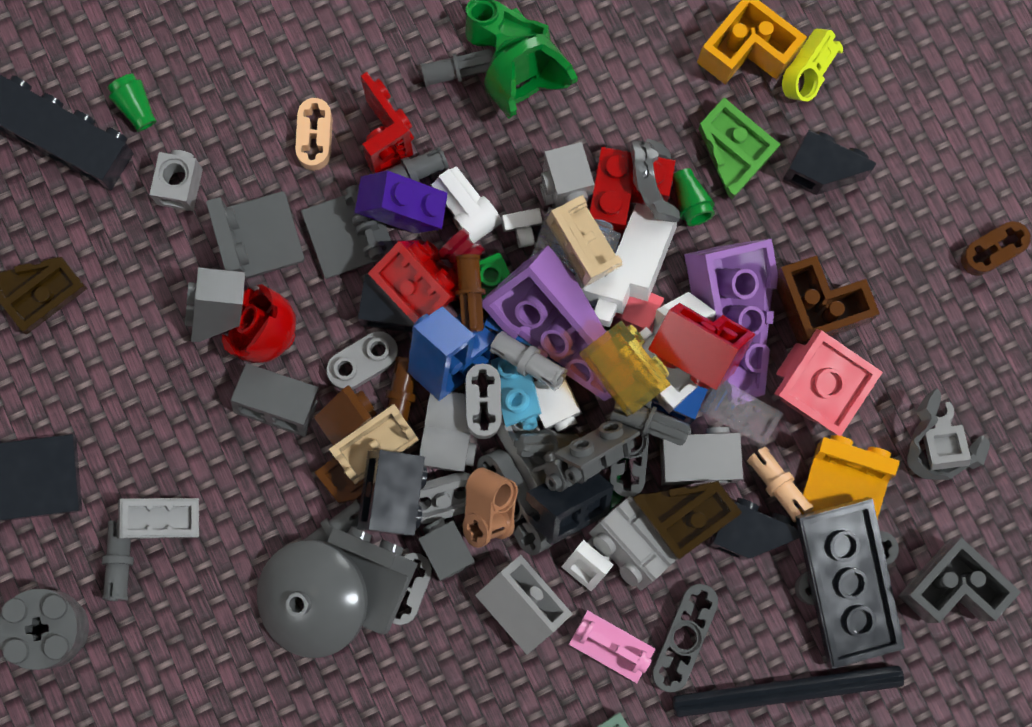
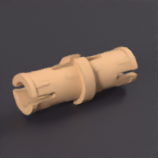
(779, 483)

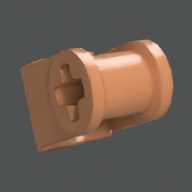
(491, 505)

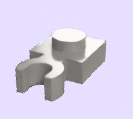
(946, 444)

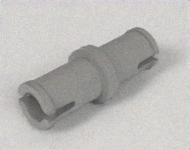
(528, 360)

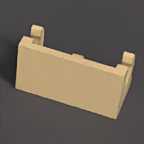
(583, 241)
(384, 432)

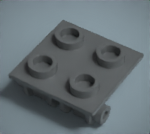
(344, 237)

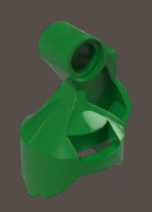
(520, 53)

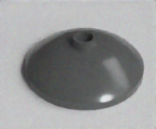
(331, 594)

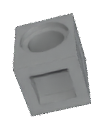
(177, 196)

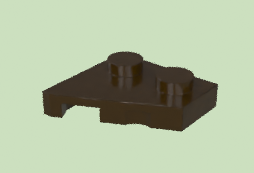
(38, 291)
(688, 514)

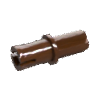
(470, 292)

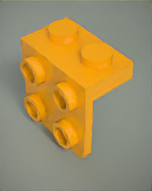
(847, 474)

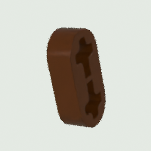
(999, 255)

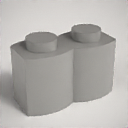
(446, 435)

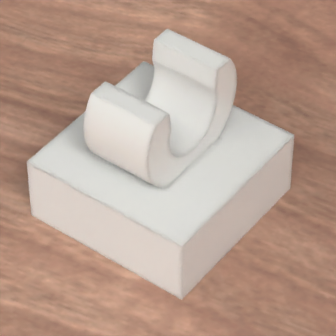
(522, 224)
(587, 565)

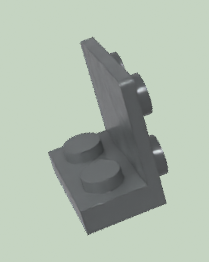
(256, 234)

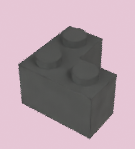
(956, 576)

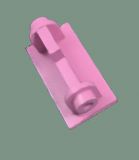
(612, 647)

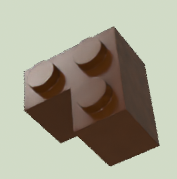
(813, 305)

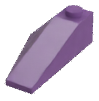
(739, 285)

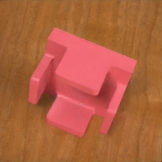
(826, 381)

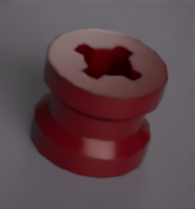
(459, 245)

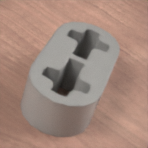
(492, 400)
(418, 589)

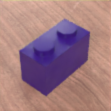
(401, 202)

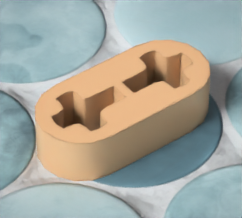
(322, 135)

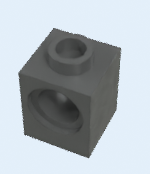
(445, 549)

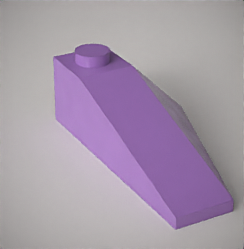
(549, 312)

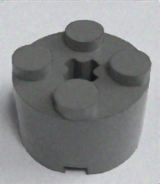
(52, 649)

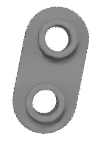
(364, 363)
(442, 499)

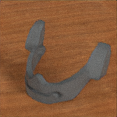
(643, 157)
(916, 458)

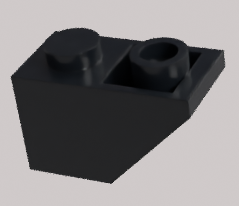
(825, 165)
(753, 532)

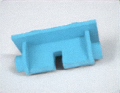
(518, 396)

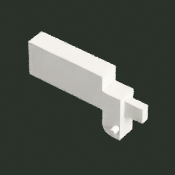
(642, 256)

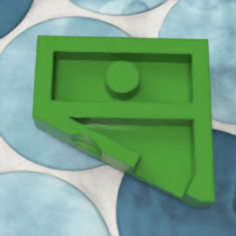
(735, 145)

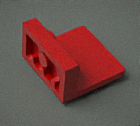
(389, 142)
(416, 278)

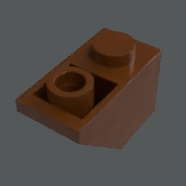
(345, 414)

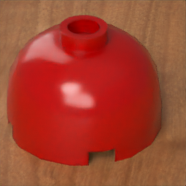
(264, 329)

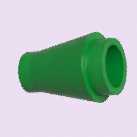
(132, 101)
(692, 199)

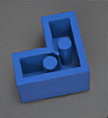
(445, 352)

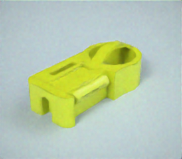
(813, 62)

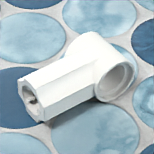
(466, 206)

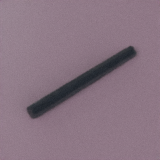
(787, 691)

